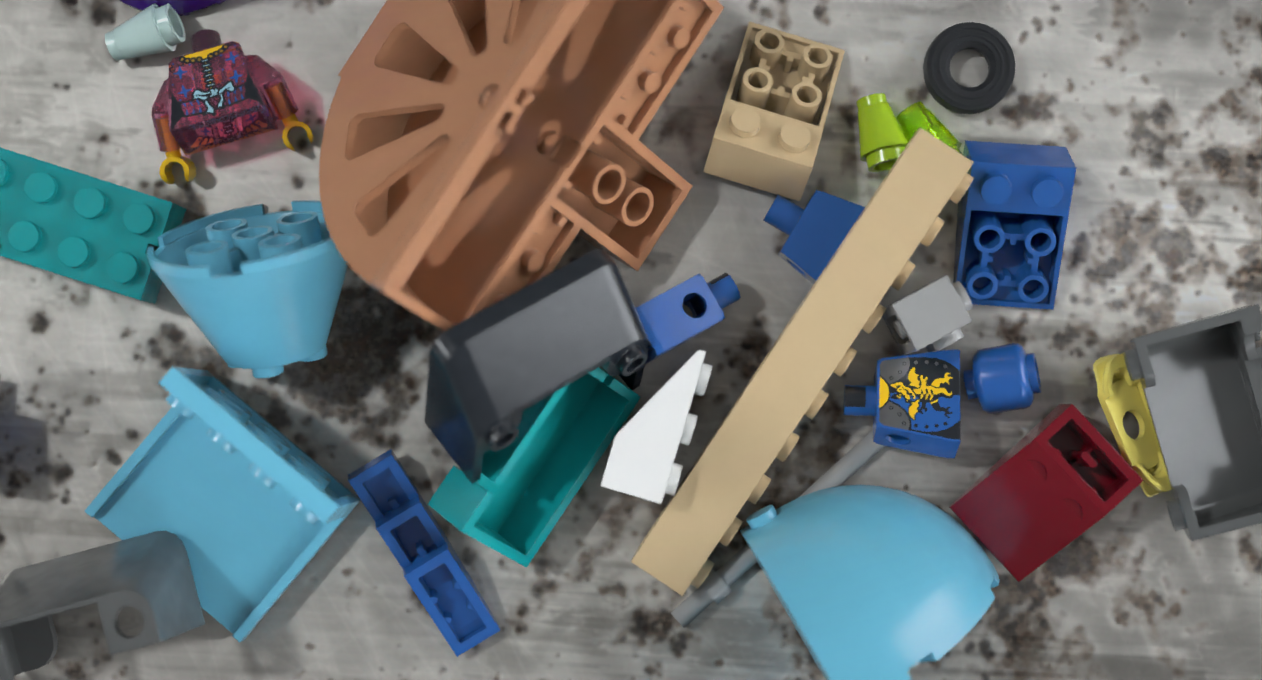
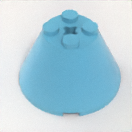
(256, 282)

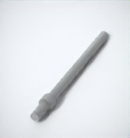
(718, 583)

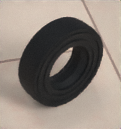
(986, 42)

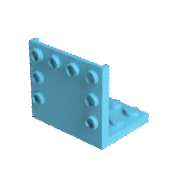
(231, 492)

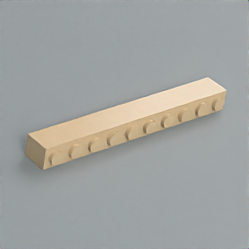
(802, 360)

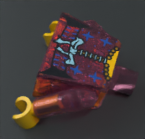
(217, 100)

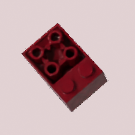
(1045, 491)

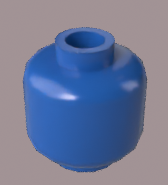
(1003, 378)

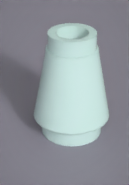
(147, 33)

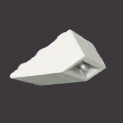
(647, 445)

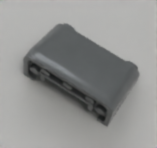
(1207, 417)

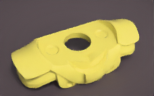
(1117, 396)

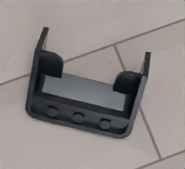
(527, 350)

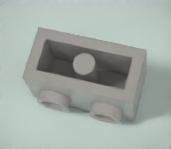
(929, 316)

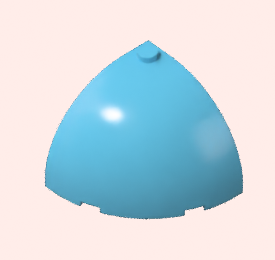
(872, 578)

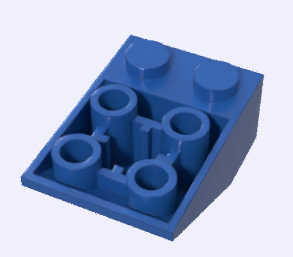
(1013, 223)

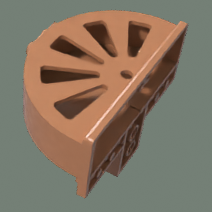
(495, 136)

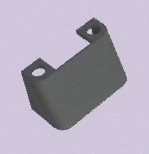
(136, 572)

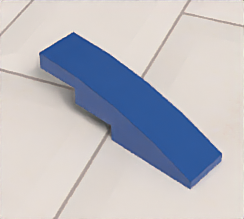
(423, 553)

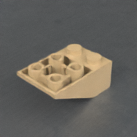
(774, 111)

